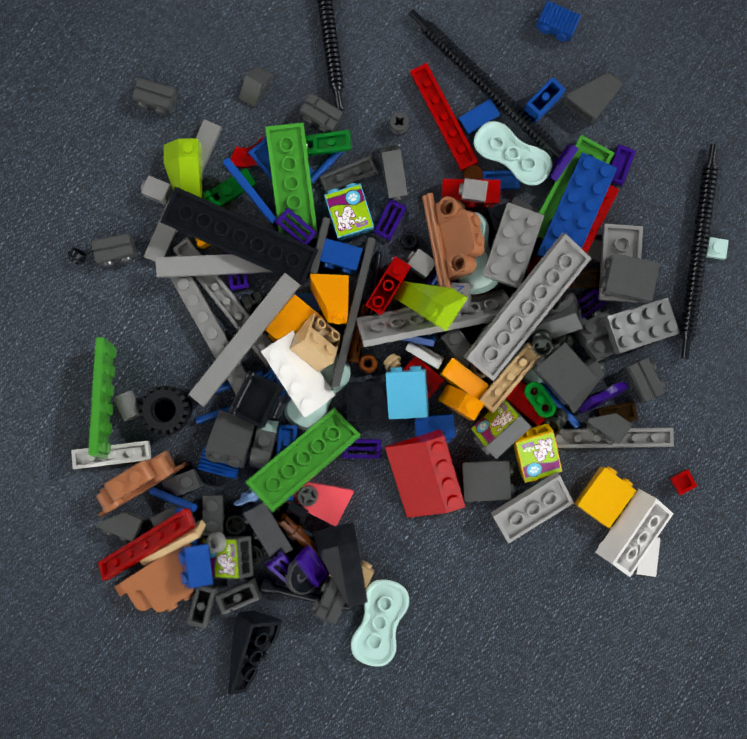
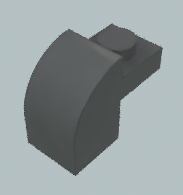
(262, 449)

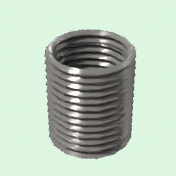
(127, 405)

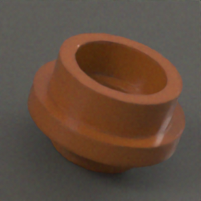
(367, 369)

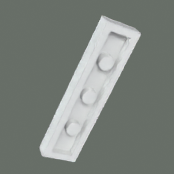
(119, 454)

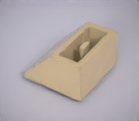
(316, 342)

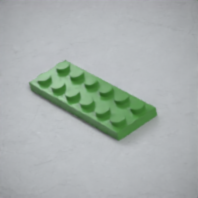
(291, 175)
(551, 203)
(101, 399)
(302, 459)

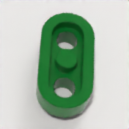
(540, 399)

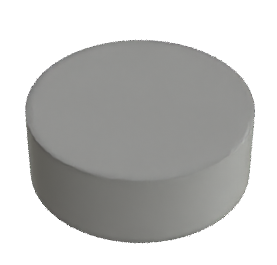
(216, 542)

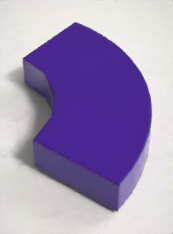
(604, 396)

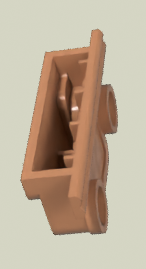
(453, 238)
(136, 481)
(157, 584)

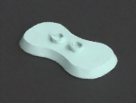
(527, 162)
(479, 283)
(293, 414)
(376, 637)

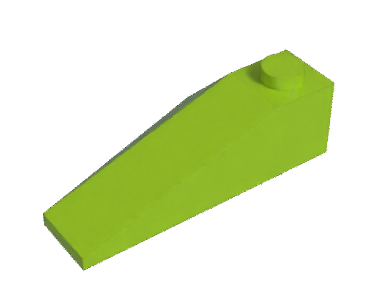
(184, 165)
(432, 302)

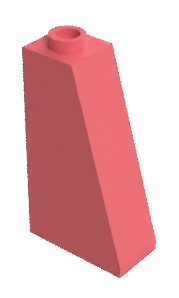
(330, 502)

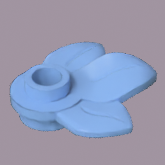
(248, 496)

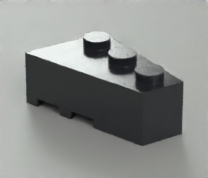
(266, 529)

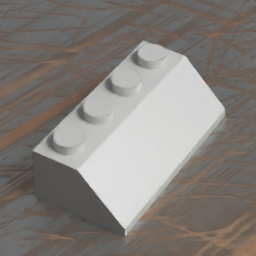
(300, 380)
(637, 522)

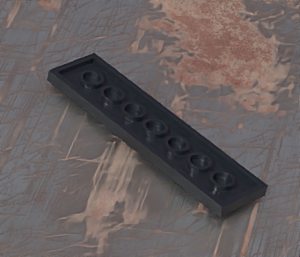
(238, 235)

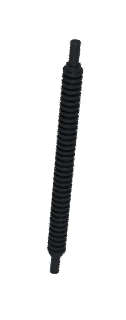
(331, 50)
(470, 69)
(699, 250)

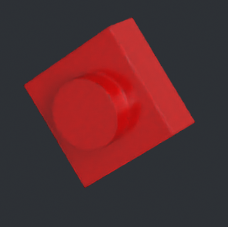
(683, 482)

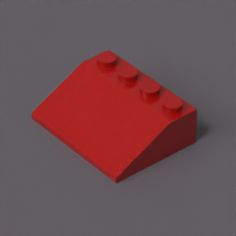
(425, 475)

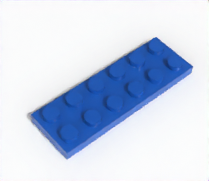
(579, 202)

